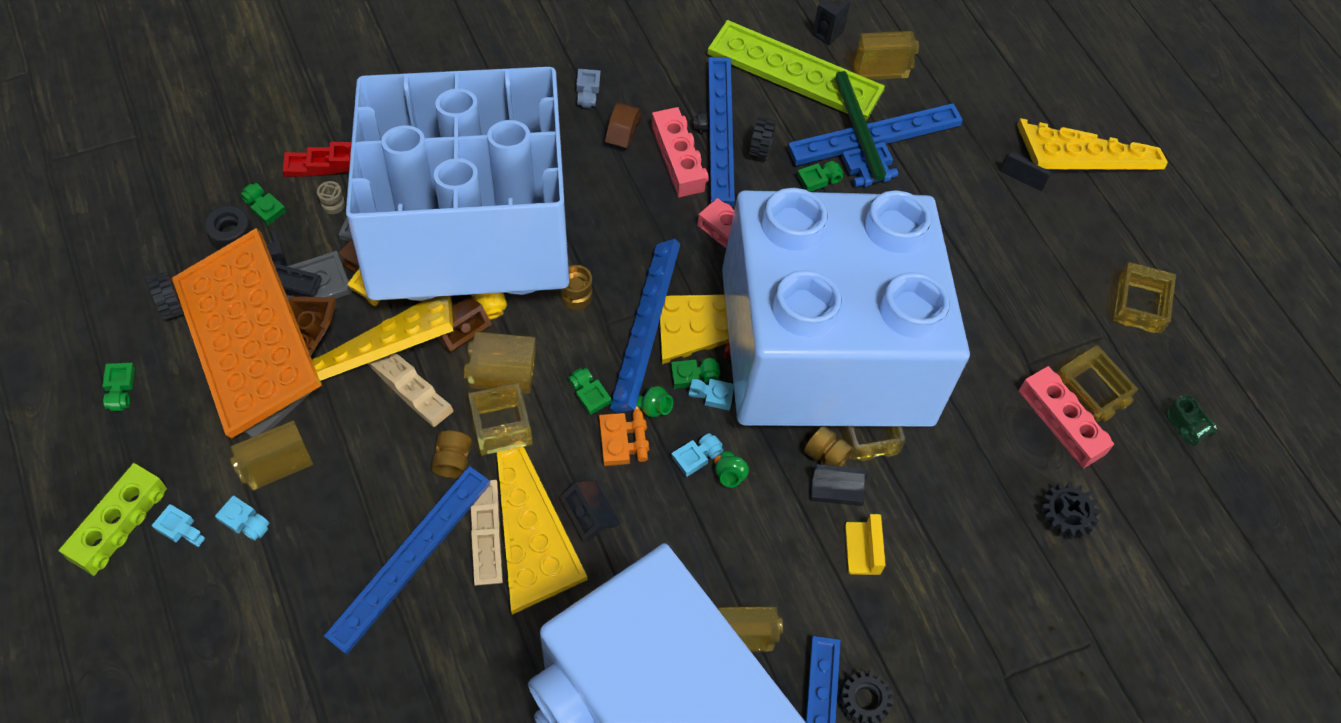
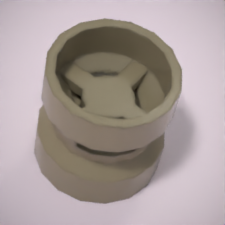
(331, 197)

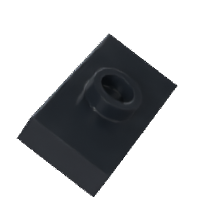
(298, 281)

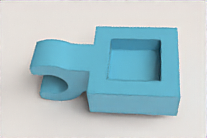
(717, 393)
(175, 523)

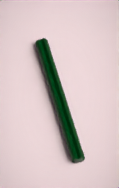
(860, 126)

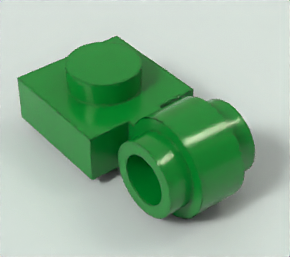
(816, 178)
(266, 207)
(685, 371)
(116, 379)
(592, 395)

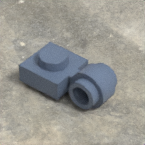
(587, 87)

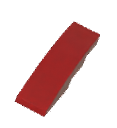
(318, 160)

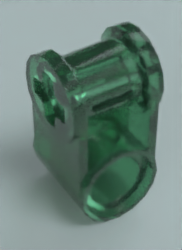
(1191, 420)

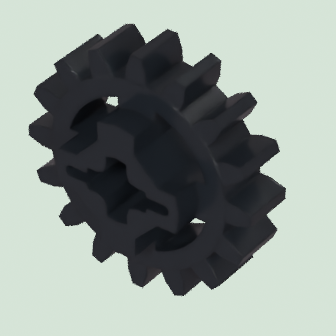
(1080, 518)

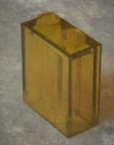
(885, 55)
(500, 361)
(270, 456)

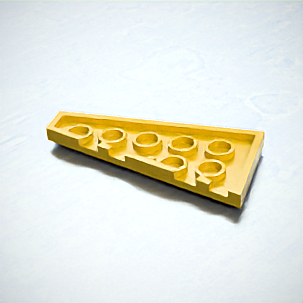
(1083, 150)
(692, 324)
(409, 328)
(536, 545)

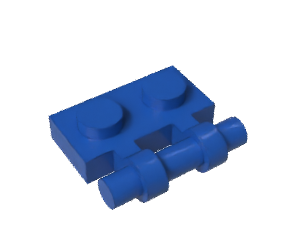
(856, 163)

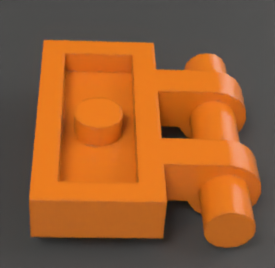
(615, 439)

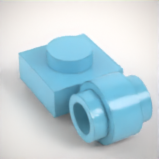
(693, 457)
(238, 515)

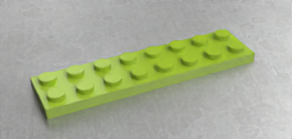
(791, 67)

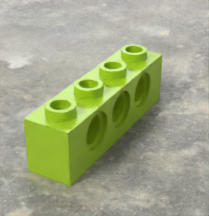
(99, 525)

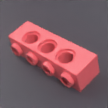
(679, 152)
(713, 220)
(1066, 429)

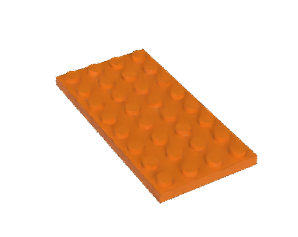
(245, 333)

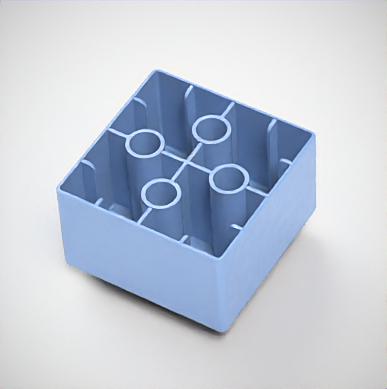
(457, 184)
(841, 309)
(651, 653)

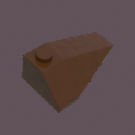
(312, 317)

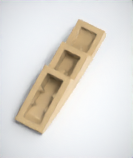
(412, 388)
(487, 538)

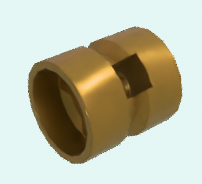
(579, 290)
(827, 448)
(451, 454)

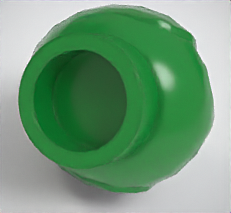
(655, 402)
(730, 469)

